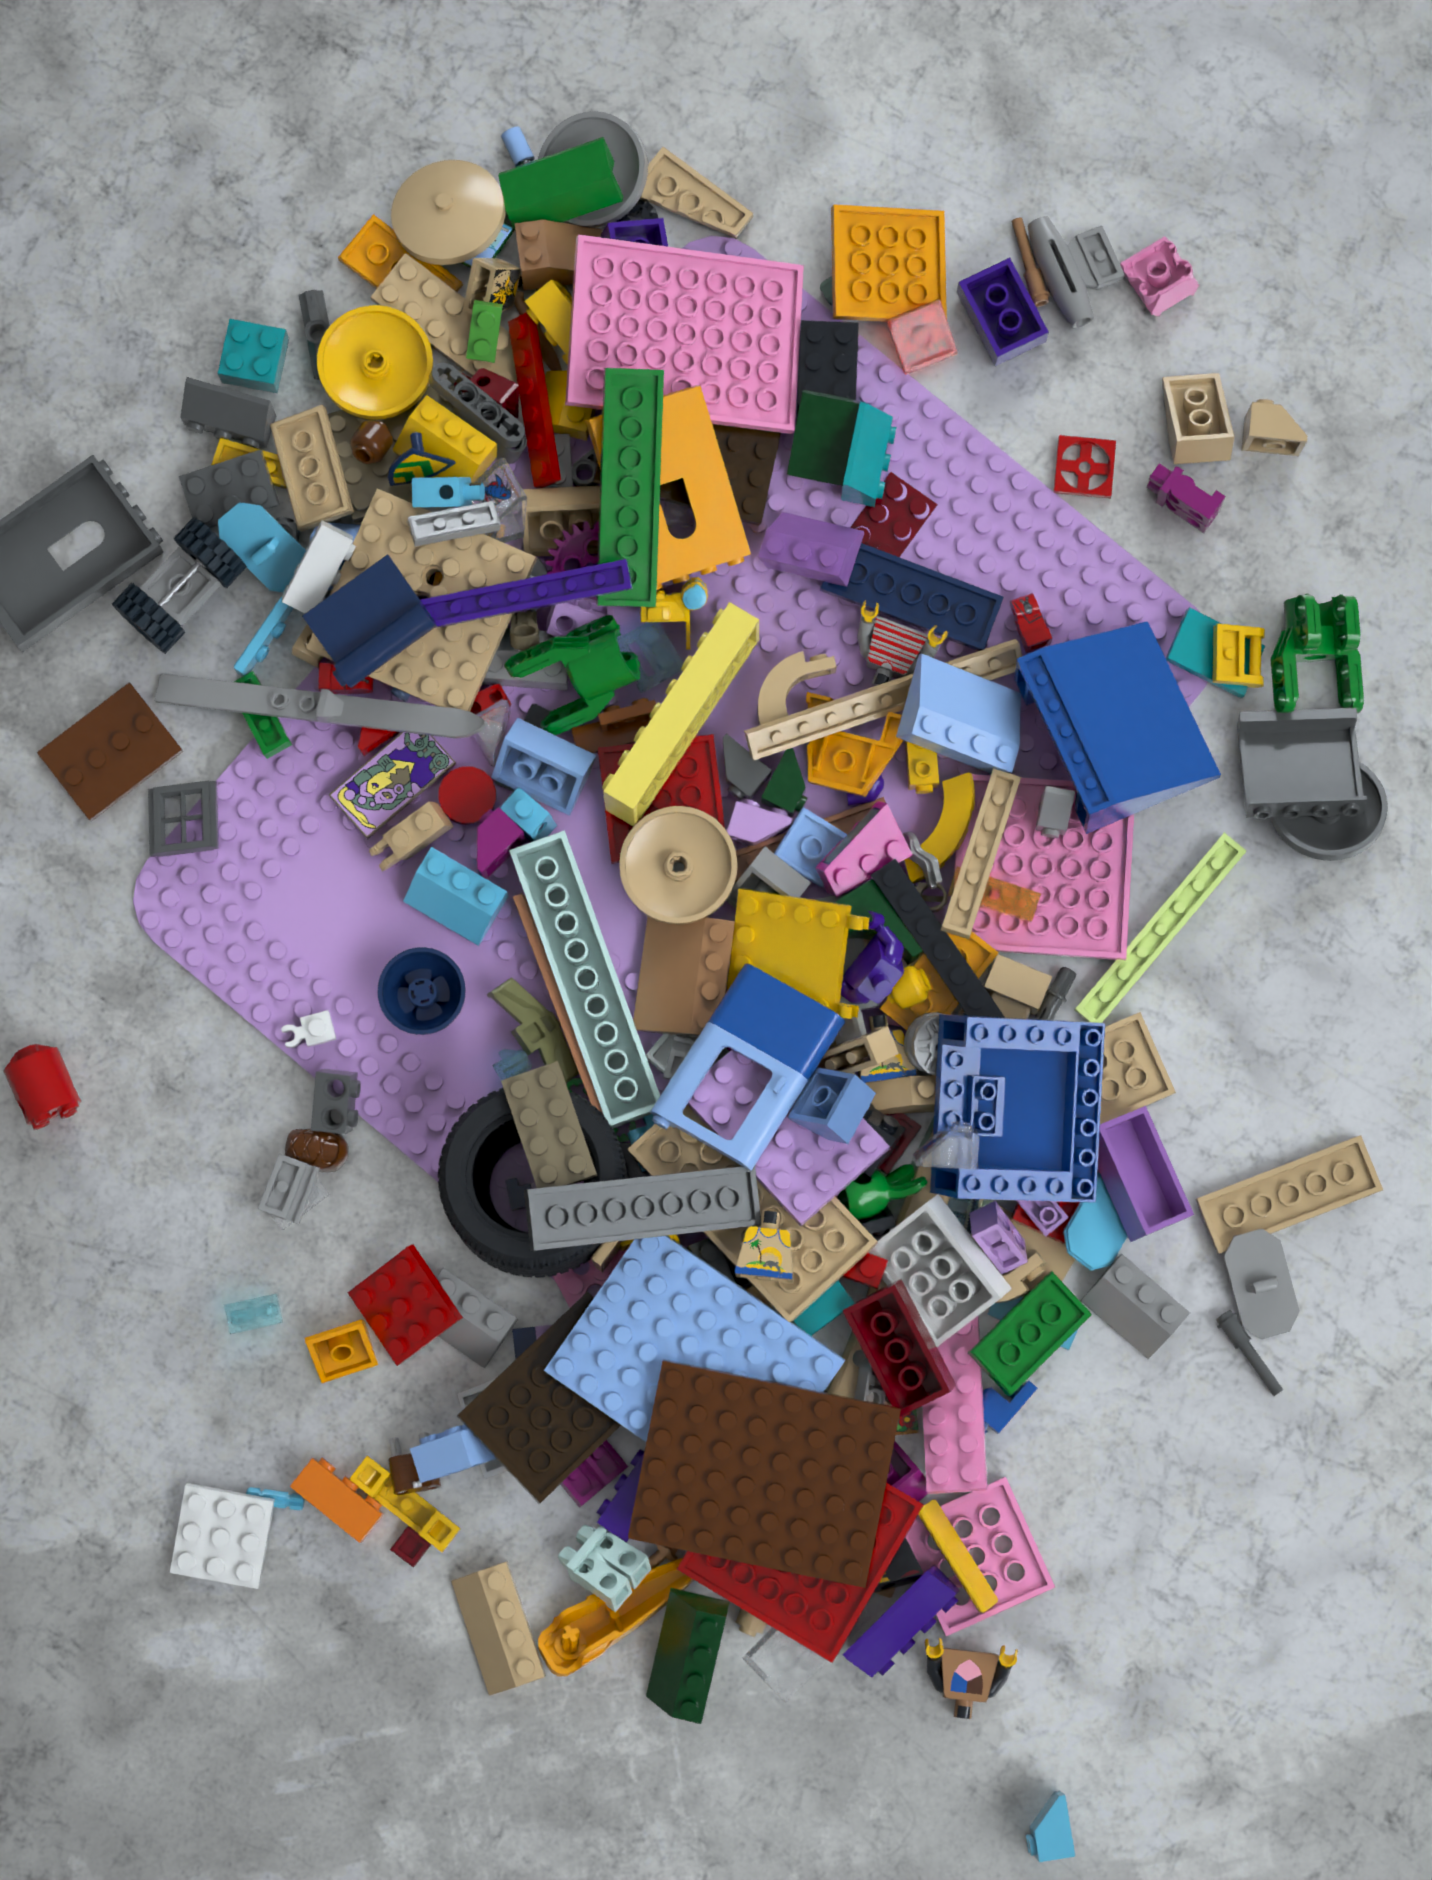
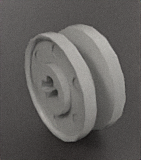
(921, 1042)

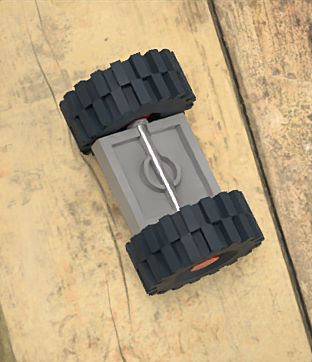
(180, 585)

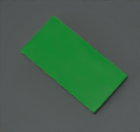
(1029, 1333)

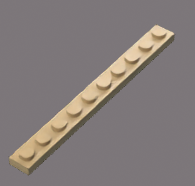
(867, 704)

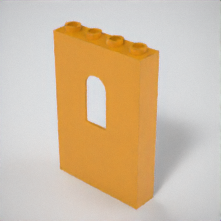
(693, 454)

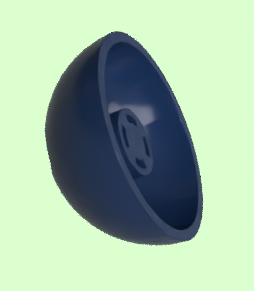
(407, 983)

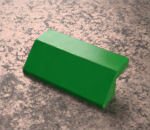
(561, 184)

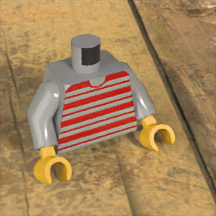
(892, 647)

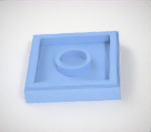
(808, 843)

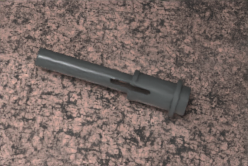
(1240, 1339)

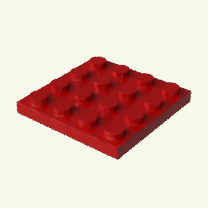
(690, 784)

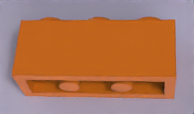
(337, 1499)

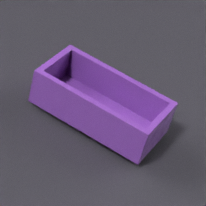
(1140, 1175)

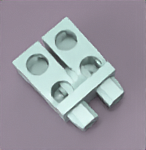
(605, 1565)

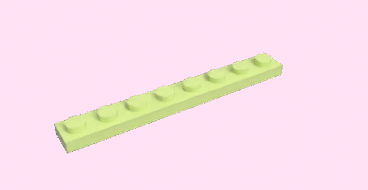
(1161, 929)

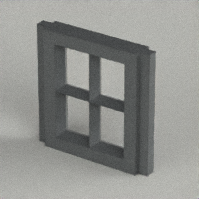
(208, 814)

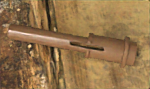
(1033, 274)

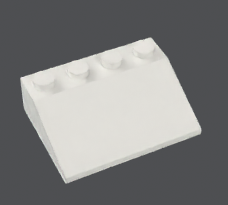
(940, 1269)

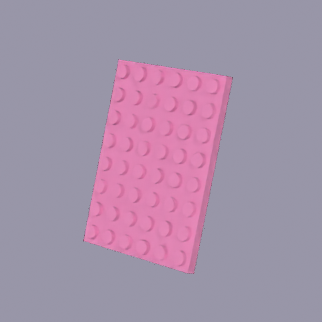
(695, 317)

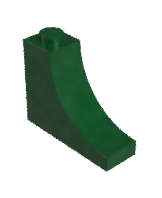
(870, 898)

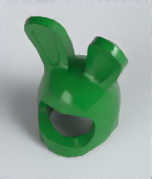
(870, 1195)

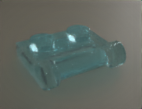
(657, 651)

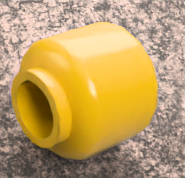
(910, 988)

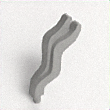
(925, 860)

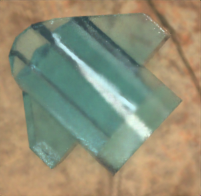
(512, 1063)

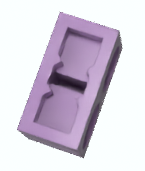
(580, 613)
(998, 1237)

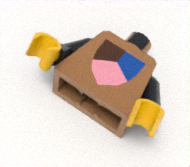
(967, 1674)

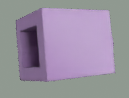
(754, 825)

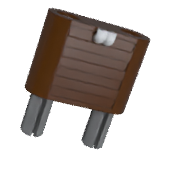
(404, 1473)

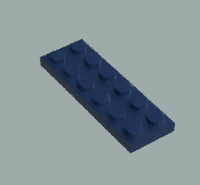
(920, 597)

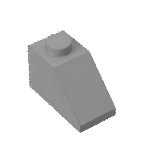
(1054, 811)

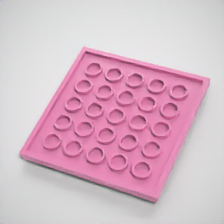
(1079, 879)

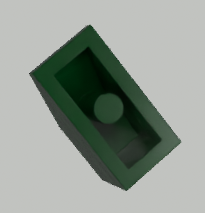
(786, 786)

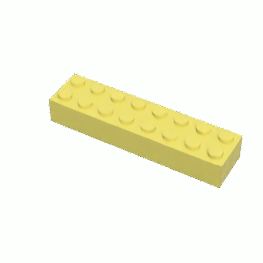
(681, 714)

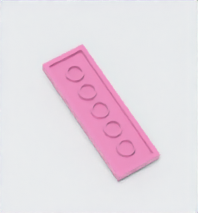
(956, 1421)

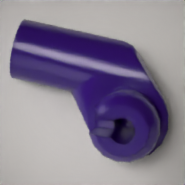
(870, 797)

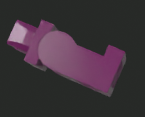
(1184, 497)

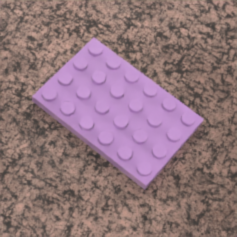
(797, 1164)

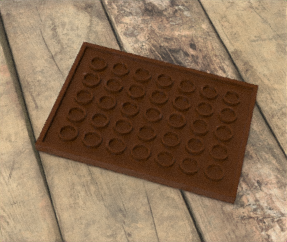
(764, 1473)

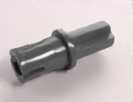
(1056, 994)

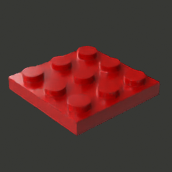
(405, 1304)

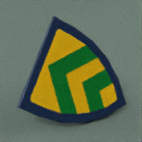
(416, 463)

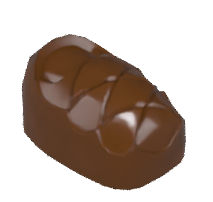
(317, 1149)

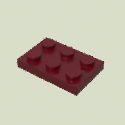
(899, 518)

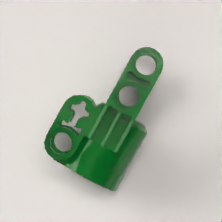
(1318, 634)
(593, 667)

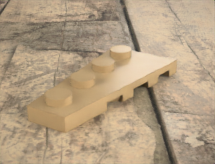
(689, 194)

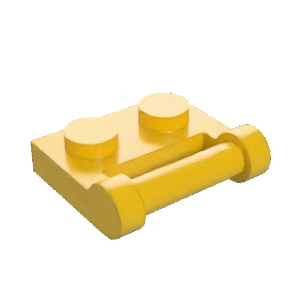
(1230, 655)

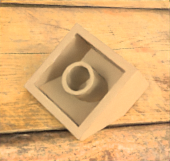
(1271, 430)

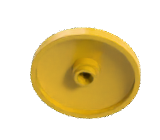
(374, 362)

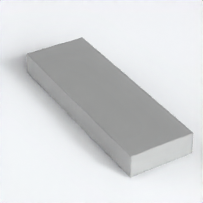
(453, 523)

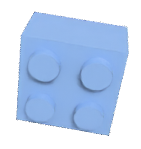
(448, 1453)

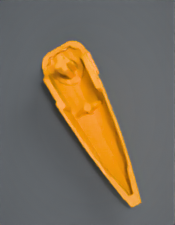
(591, 1627)

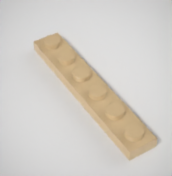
(980, 853)

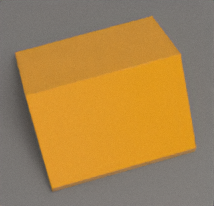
(341, 1350)

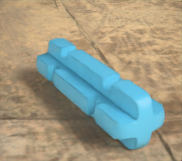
(282, 1499)

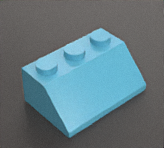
(455, 896)

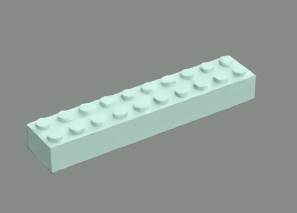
(586, 979)

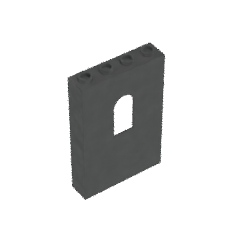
(33, 587)

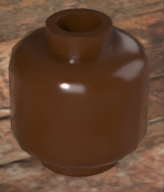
(371, 442)

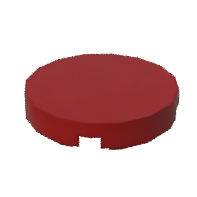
(467, 794)

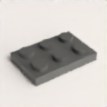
(221, 486)

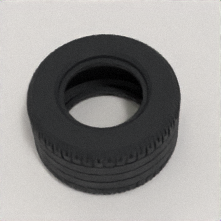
(466, 1173)

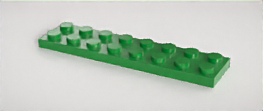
(631, 480)

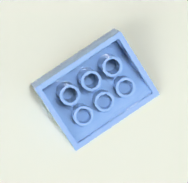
(961, 716)

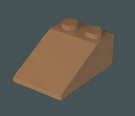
(548, 251)

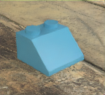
(1051, 1831)

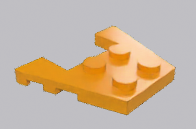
(849, 760)

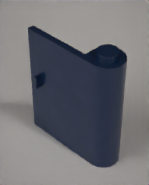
(369, 621)

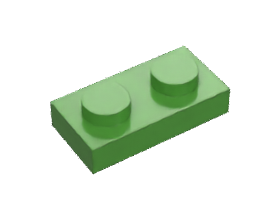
(484, 331)

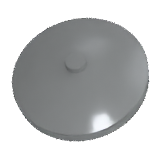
(626, 149)

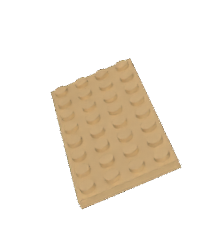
(820, 1248)

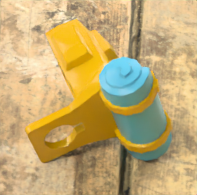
(677, 605)

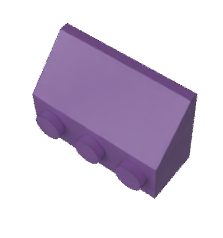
(811, 548)

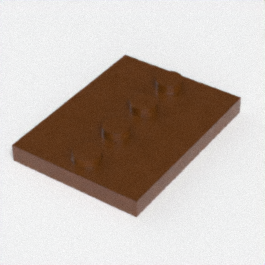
(110, 752)

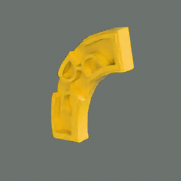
(952, 825)

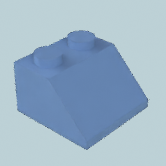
(832, 1104)

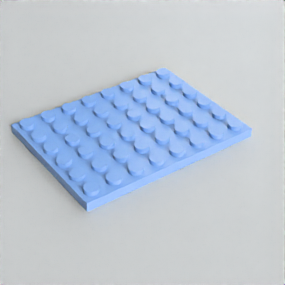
(683, 1311)

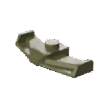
(538, 1026)

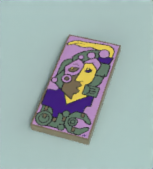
(391, 780)

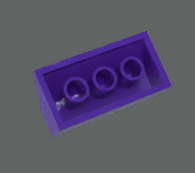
(902, 1622)

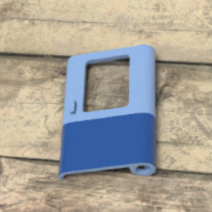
(773, 1029)

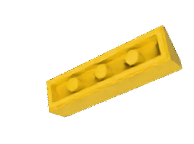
(957, 1556)

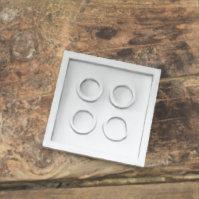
(222, 1536)

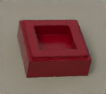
(410, 1546)

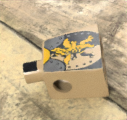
(492, 282)

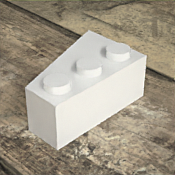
(318, 567)

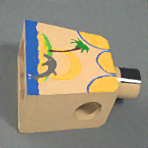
(894, 1067)
(766, 1251)

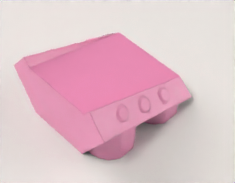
(1160, 276)

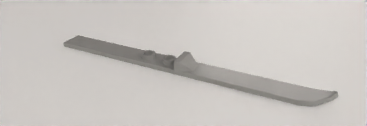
(318, 706)

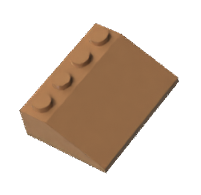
(682, 975)

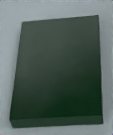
(823, 437)

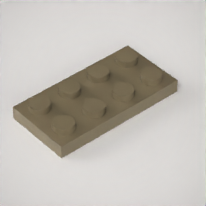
(549, 1127)

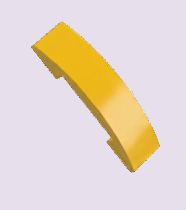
(410, 1507)

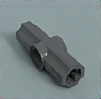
(314, 318)

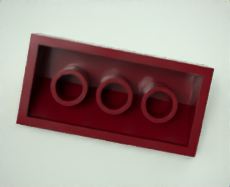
(899, 1347)

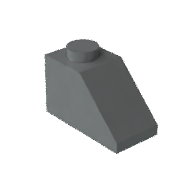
(742, 772)

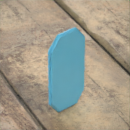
(261, 544)
(1095, 1231)

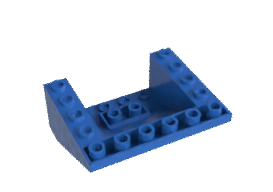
(1116, 722)
(1031, 1098)

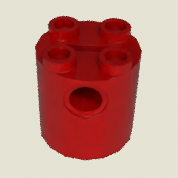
(41, 1085)

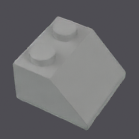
(770, 875)

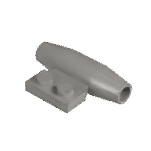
(1073, 267)

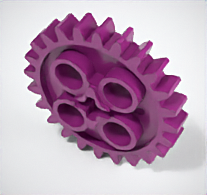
(573, 546)

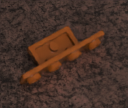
(614, 726)

